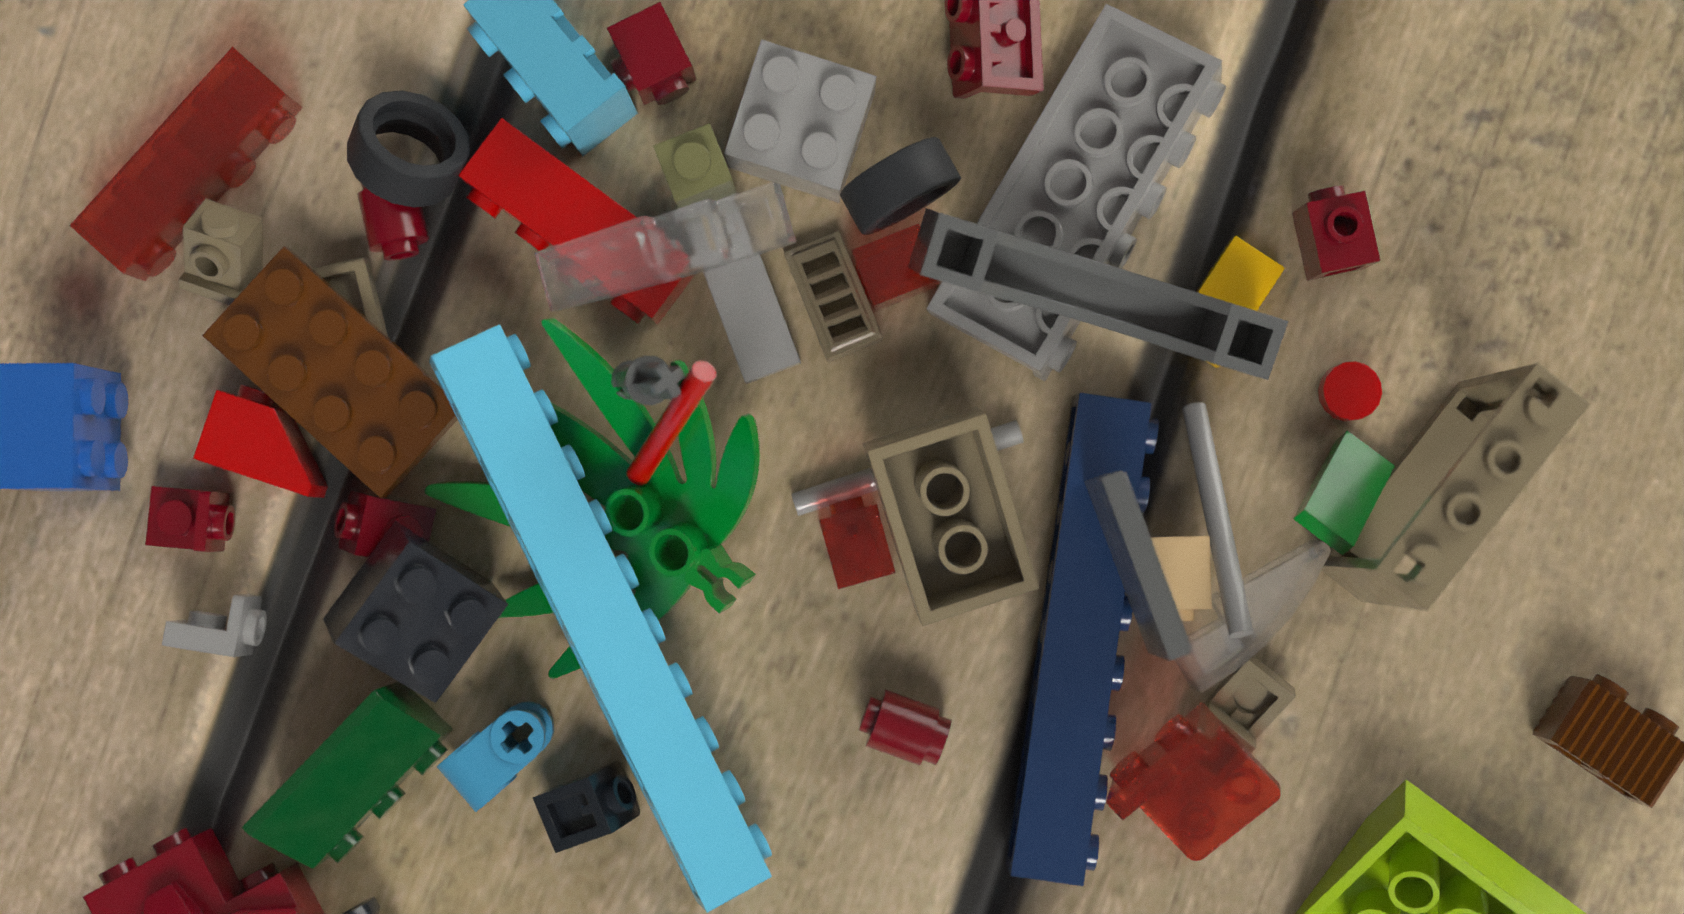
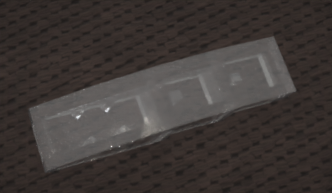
(665, 247)

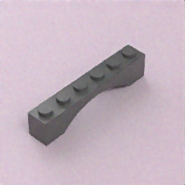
(1096, 294)

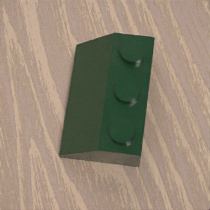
(351, 777)

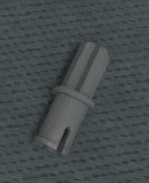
(647, 380)

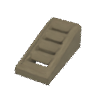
(853, 340)

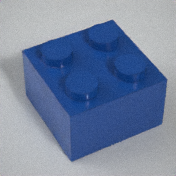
(61, 427)

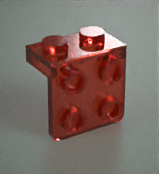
(1194, 783)

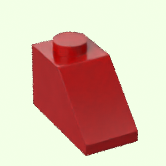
(258, 442)

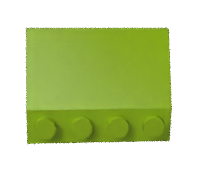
(1427, 861)

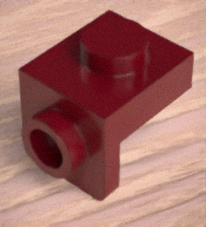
(368, 518)

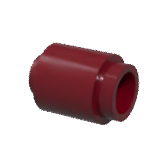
(392, 227)
(905, 728)

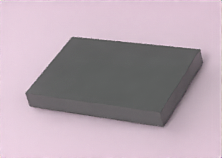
(1138, 565)

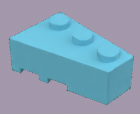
(555, 67)

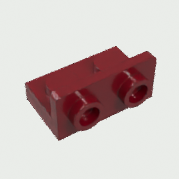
(995, 47)

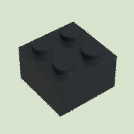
(414, 612)

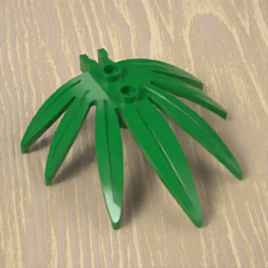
(665, 526)

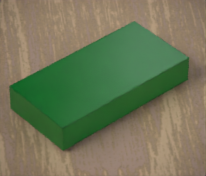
(1344, 493)

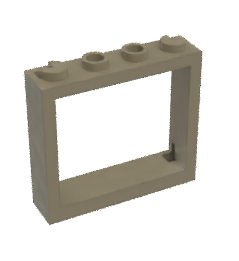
(1456, 485)

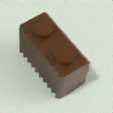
(1612, 739)

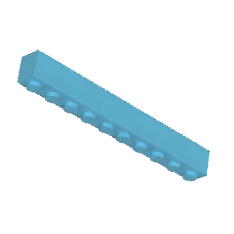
(601, 617)

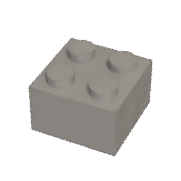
(800, 121)

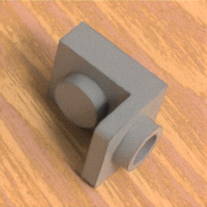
(208, 632)

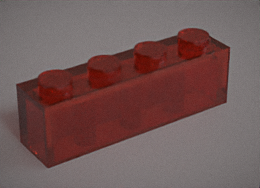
(190, 158)

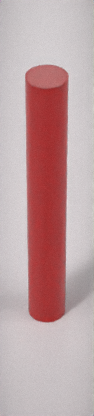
(671, 422)

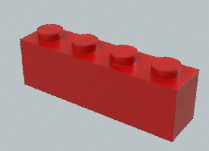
(553, 206)

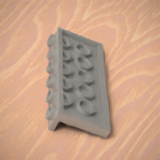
(1090, 173)

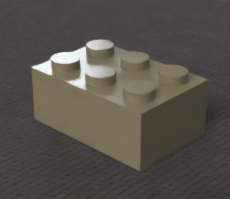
(951, 515)

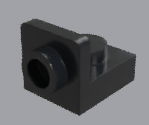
(587, 807)

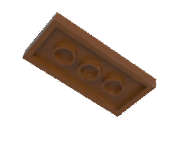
(333, 372)

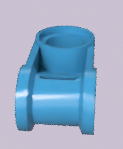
(494, 757)

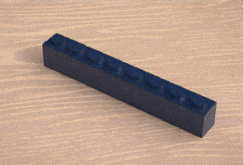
(1077, 651)

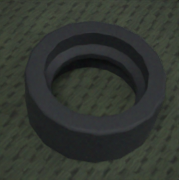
(423, 120)
(900, 185)

